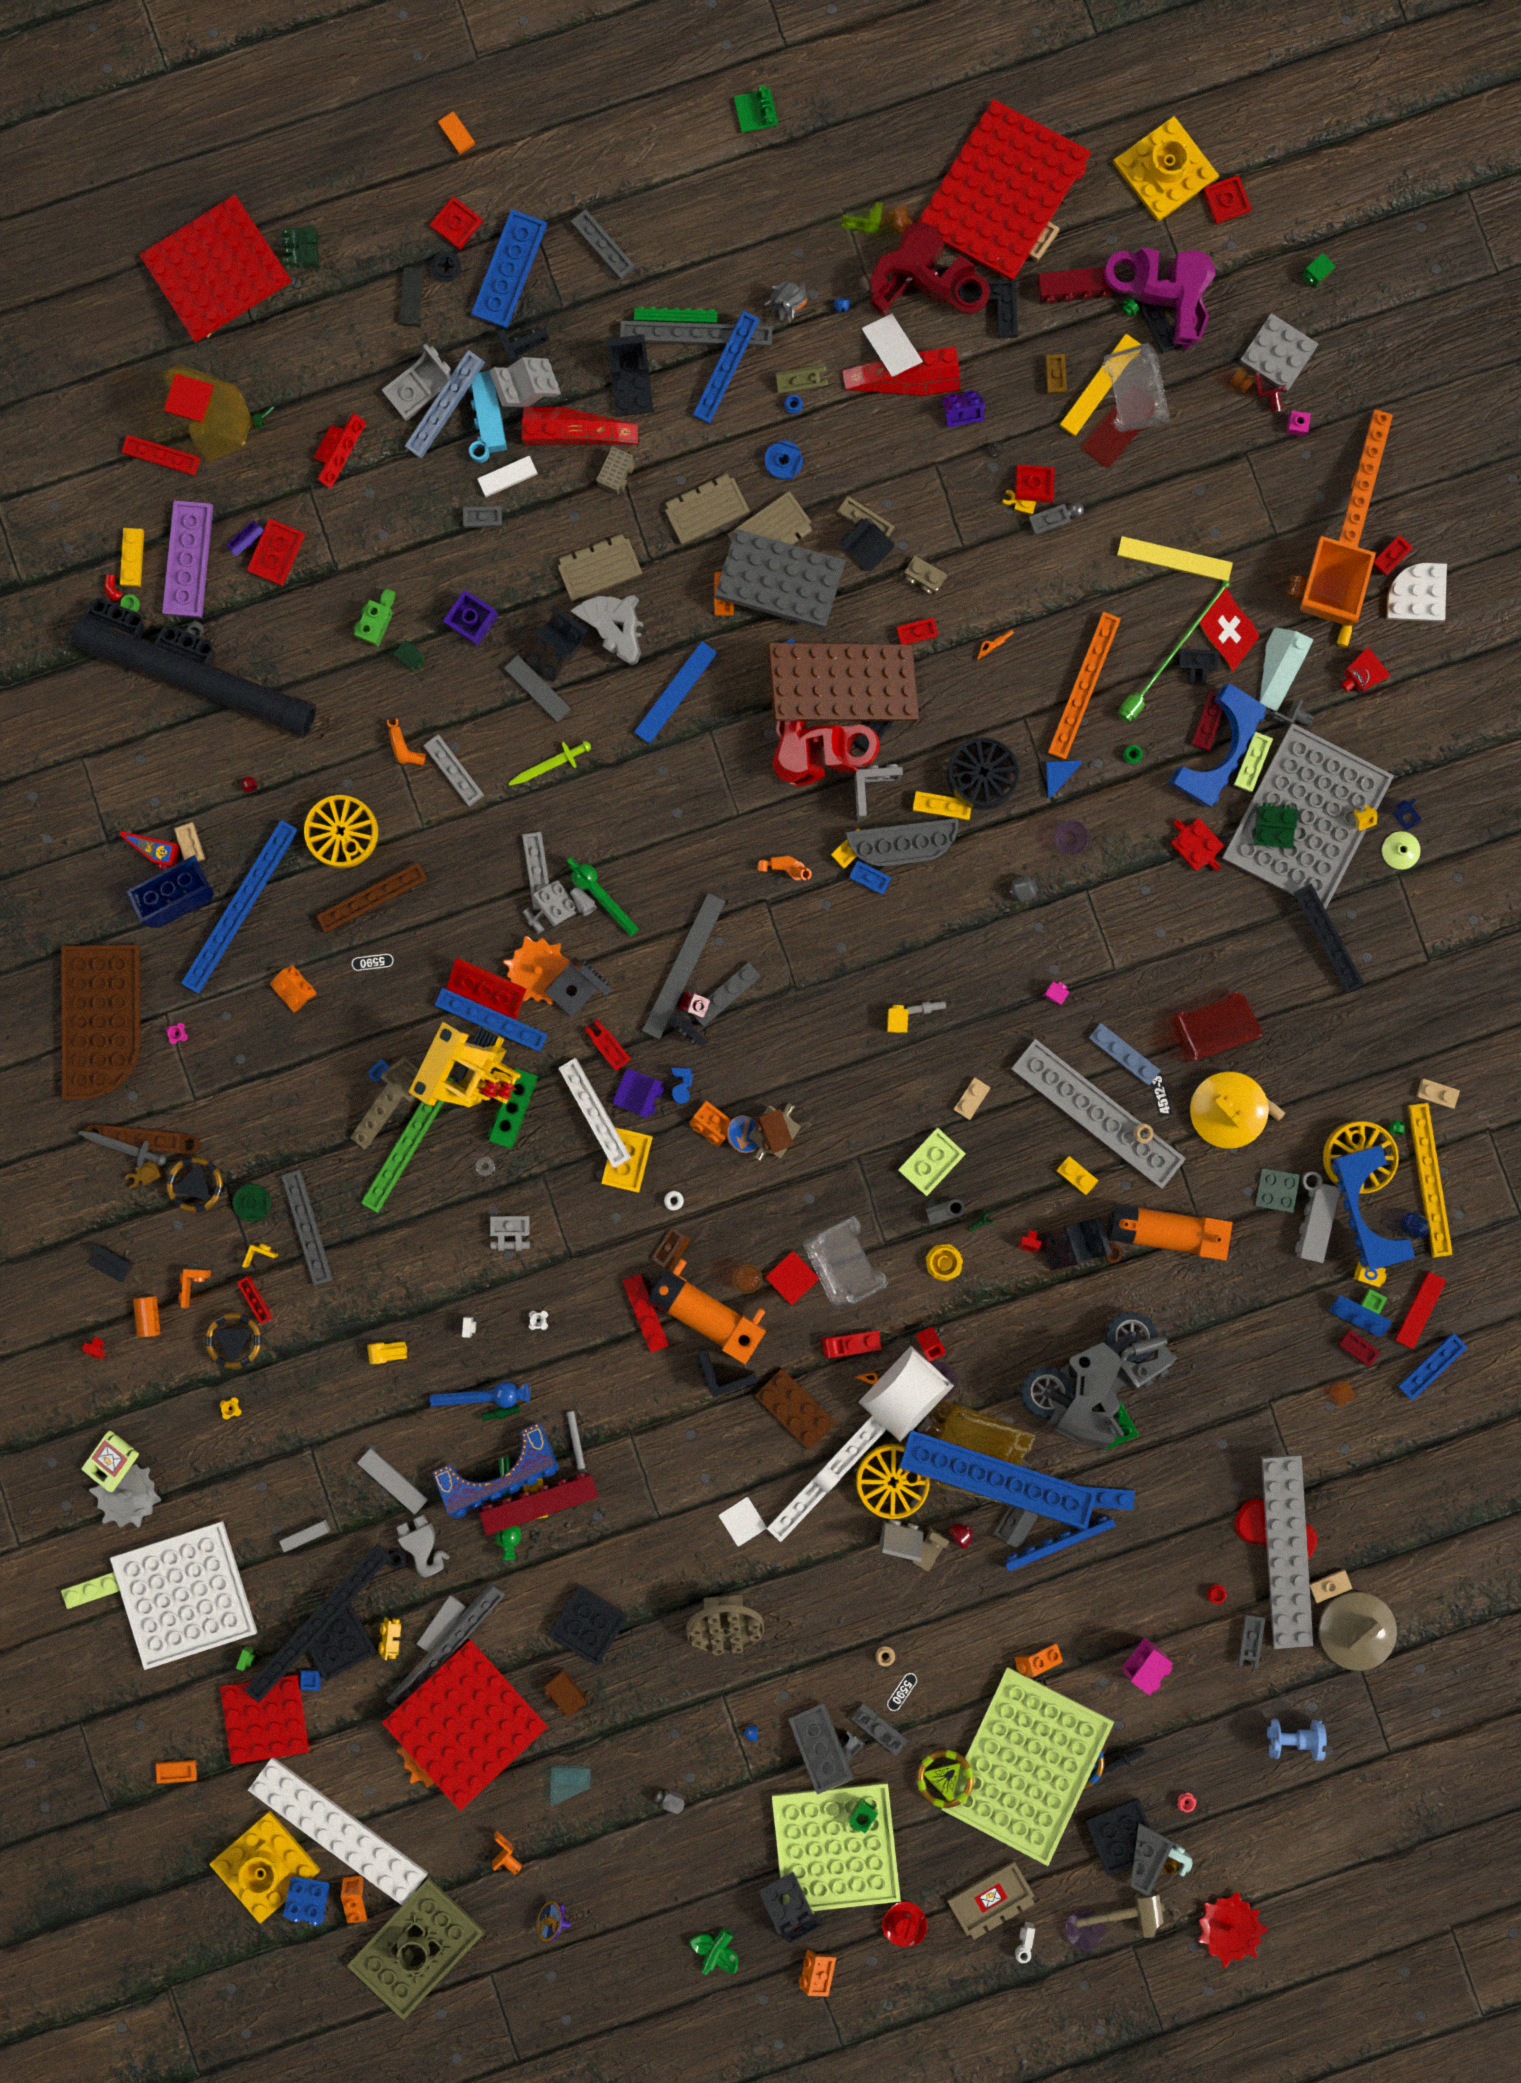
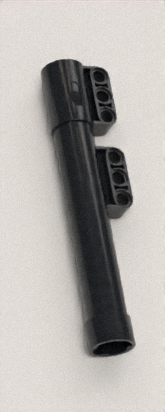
(184, 666)

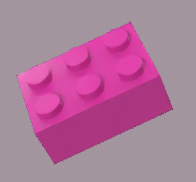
(1147, 1666)

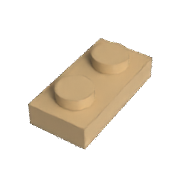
(1044, 241)
(1438, 1093)
(971, 1098)

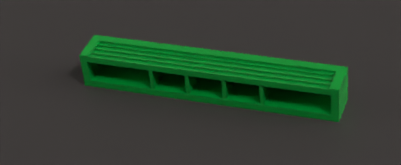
(675, 315)

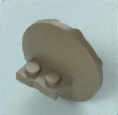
(725, 1625)
(1357, 1631)

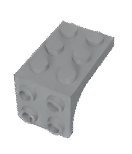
(418, 384)

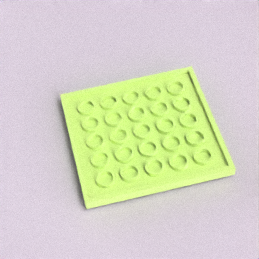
(831, 1858)

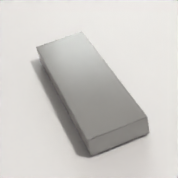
(442, 1623)

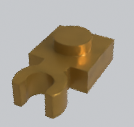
(147, 1173)

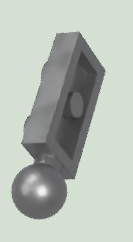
(1054, 518)

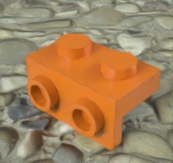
(292, 988)

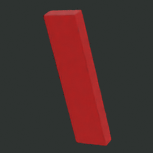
(160, 455)
(1420, 1310)

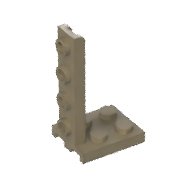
(399, 1081)

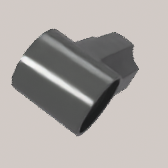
(942, 1211)

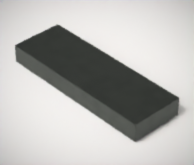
(411, 296)

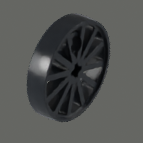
(990, 771)

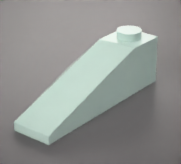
(1283, 659)

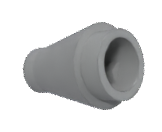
(583, 901)

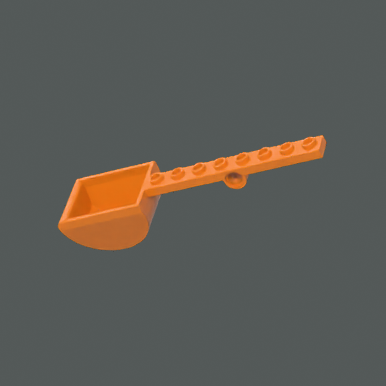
(1339, 567)

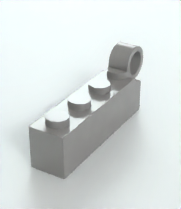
(1318, 1219)

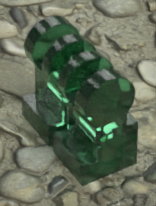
(308, 243)

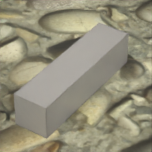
(304, 1535)

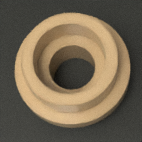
(1149, 1135)
(885, 1662)

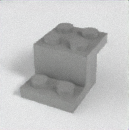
(525, 382)

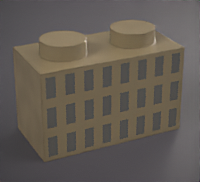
(615, 471)

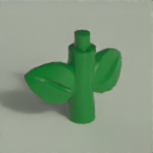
(715, 1951)

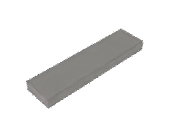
(453, 770)
(535, 863)
(392, 1481)

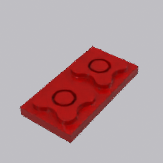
(486, 988)

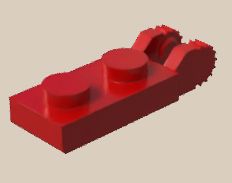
(608, 1046)

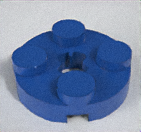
(785, 471)

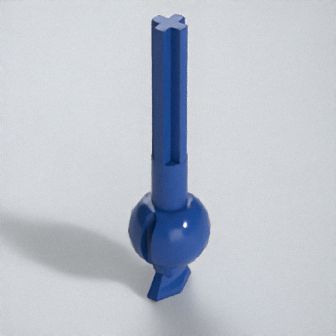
(504, 1395)

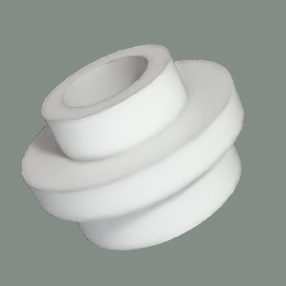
(669, 1205)

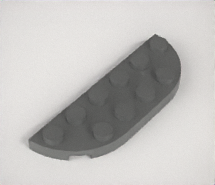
(903, 843)

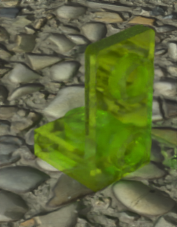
(868, 225)

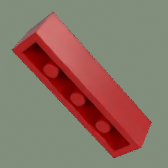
(255, 1300)

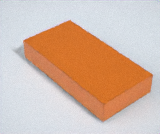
(456, 132)
(176, 1771)

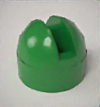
(1396, 1127)

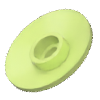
(1393, 855)

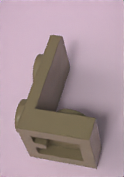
(931, 1548)

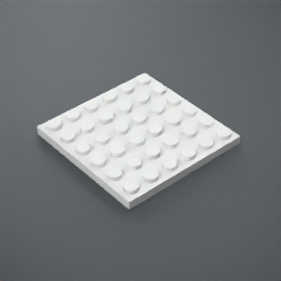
(183, 1595)

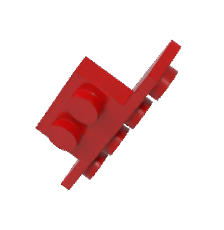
(336, 449)

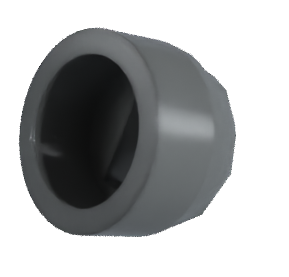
(197, 628)

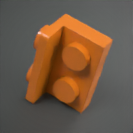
(711, 1123)
(817, 1973)

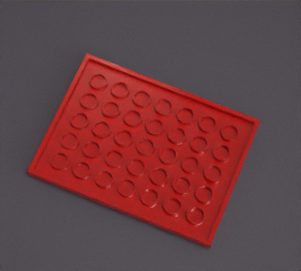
(1004, 189)

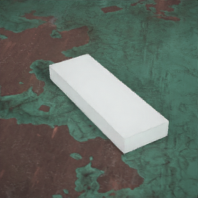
(507, 476)

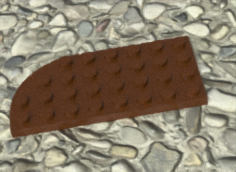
(99, 1018)

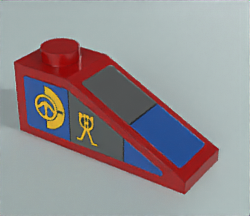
(158, 851)

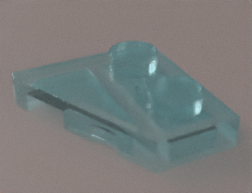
(568, 1782)

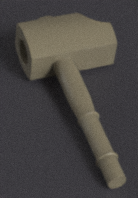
(1147, 1909)

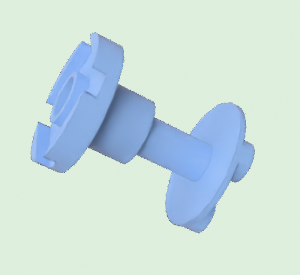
(1304, 1739)

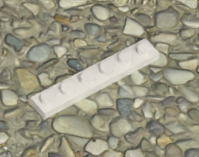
(594, 1113)

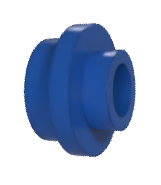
(793, 398)

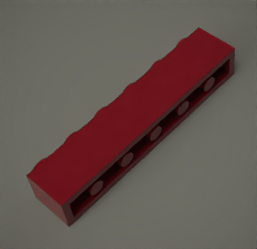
(538, 1503)

